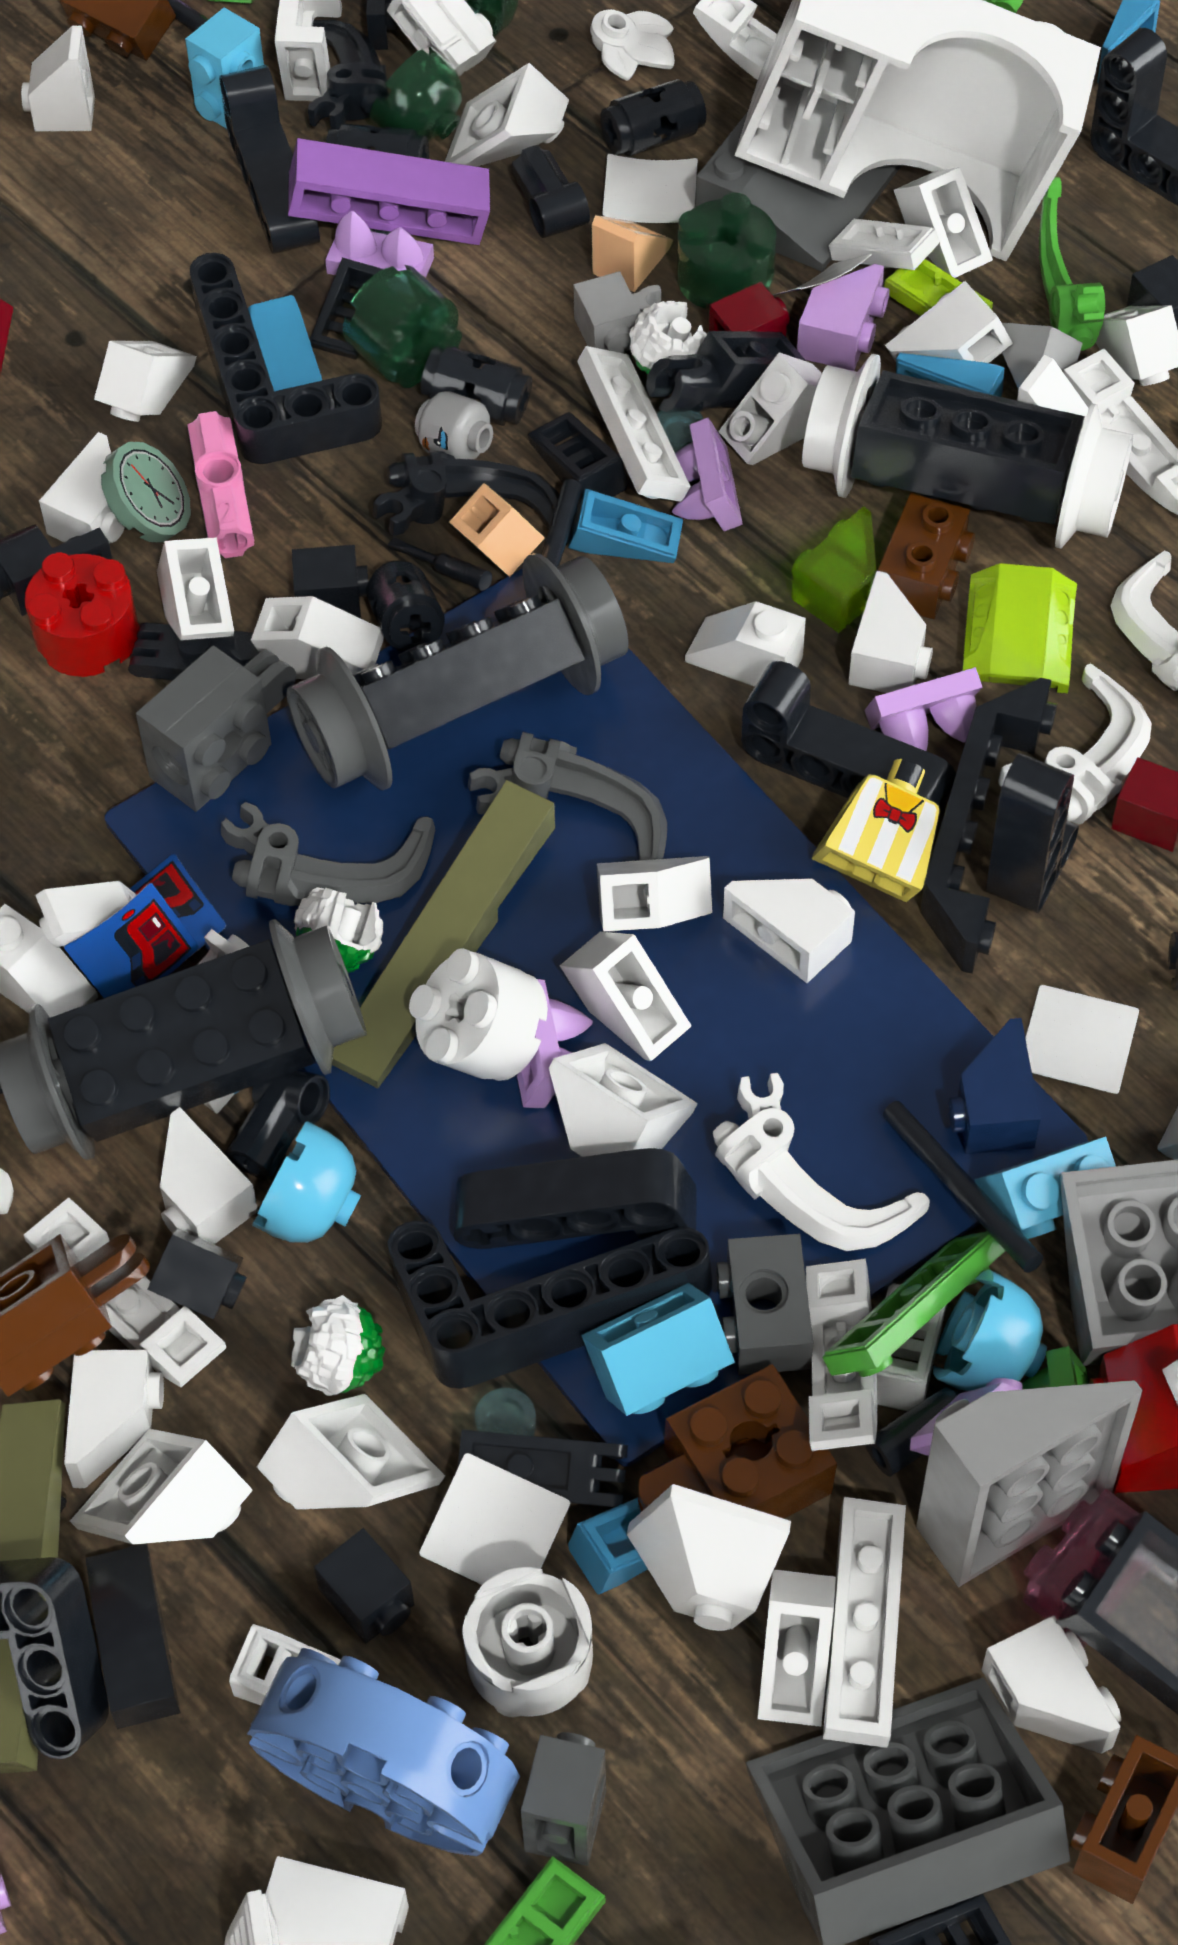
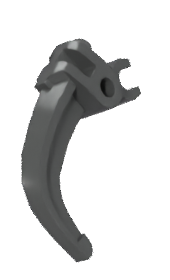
(556, 768)
(289, 877)

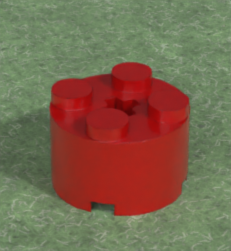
(81, 613)

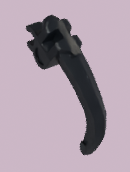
(354, 81)
(440, 476)

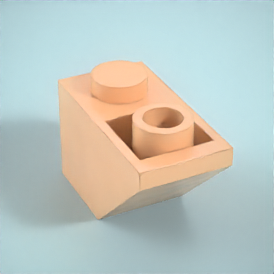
(496, 529)

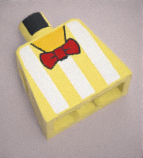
(884, 833)

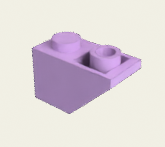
(841, 318)

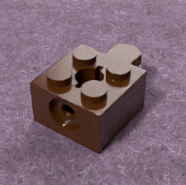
(58, 1306)
(765, 1471)

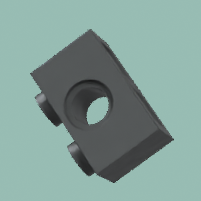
(771, 1271)
(564, 1798)

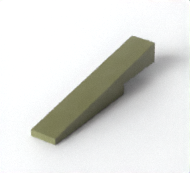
(454, 918)
(28, 1530)

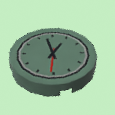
(146, 491)

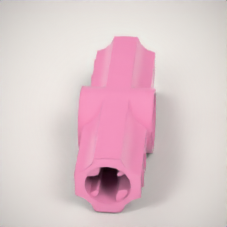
(220, 483)

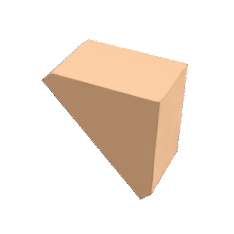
(626, 248)

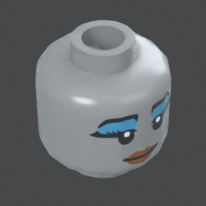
(454, 426)

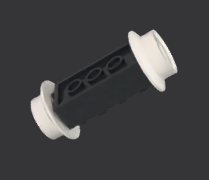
(967, 448)

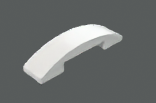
(737, 32)
(1152, 456)
(139, 1318)
(843, 1404)

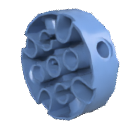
(384, 1752)

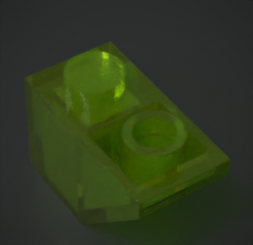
(837, 573)

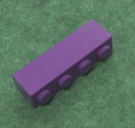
(389, 191)

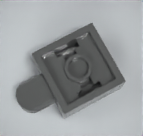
(211, 723)

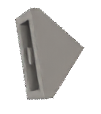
(1034, 342)

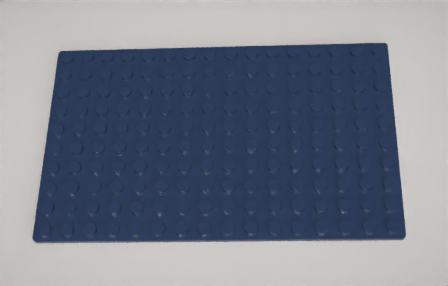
(844, 1043)

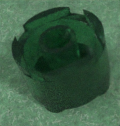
(724, 249)
(400, 323)

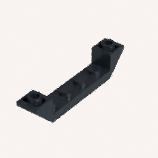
(1008, 722)

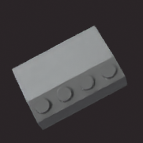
(1121, 1253)
(1019, 1468)

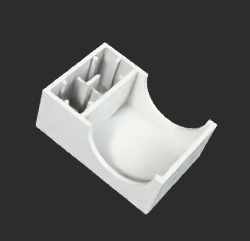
(925, 91)

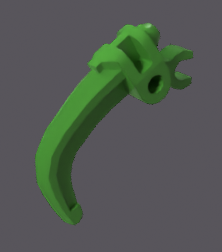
(1072, 307)

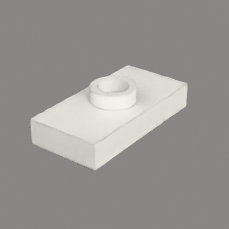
(890, 243)

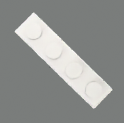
(633, 424)
(865, 1623)

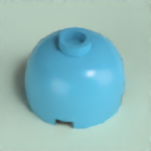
(310, 1189)
(991, 1336)

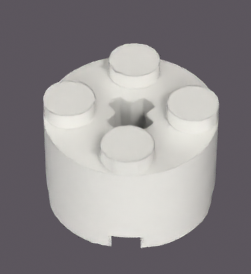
(479, 1016)
(523, 1677)

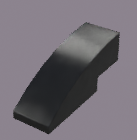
(131, 1636)

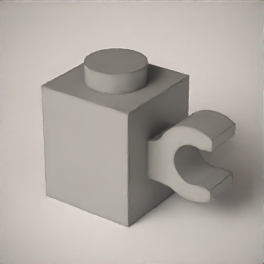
(608, 310)

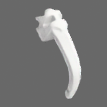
(1143, 623)
(1105, 765)
(764, 1168)

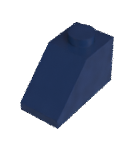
(998, 1096)

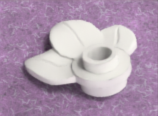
(632, 41)

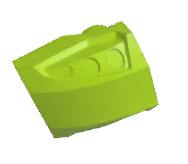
(1020, 625)

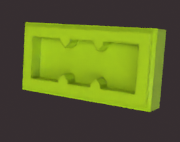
(922, 287)

